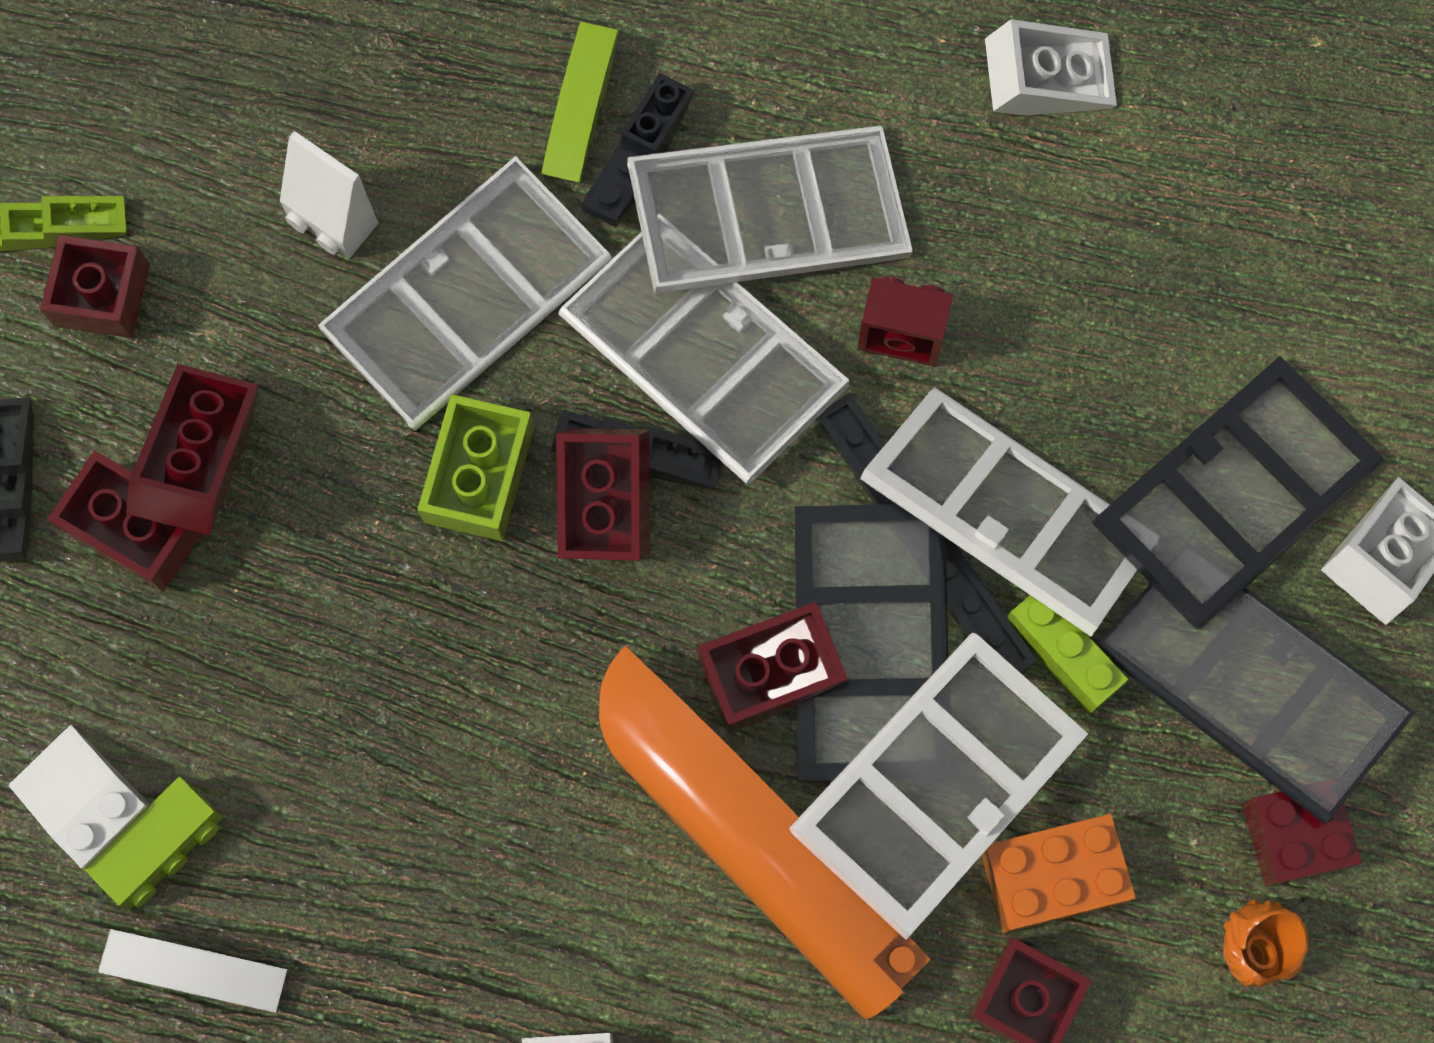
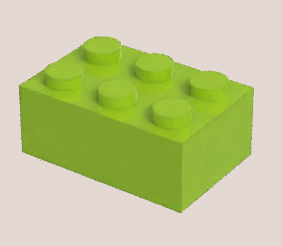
(476, 467)

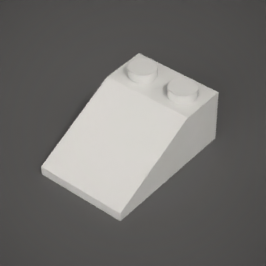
(1049, 69)
(325, 198)
(1387, 553)
(78, 796)

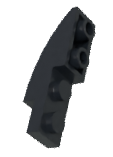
(646, 133)

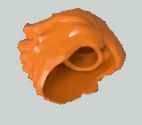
(1264, 943)

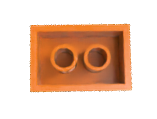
(1057, 874)

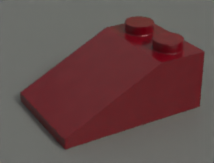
(770, 666)

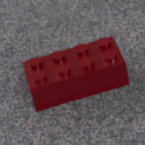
(192, 449)

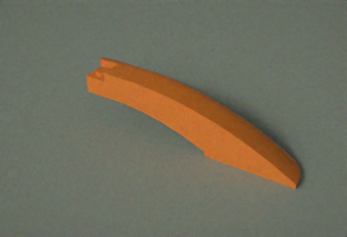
(749, 838)

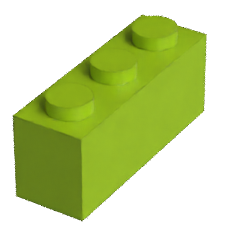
(1067, 654)
(155, 844)

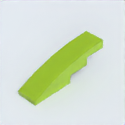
(580, 102)
(41, 223)

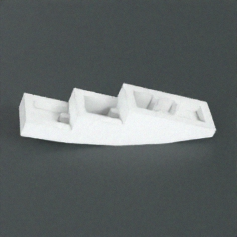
(192, 970)

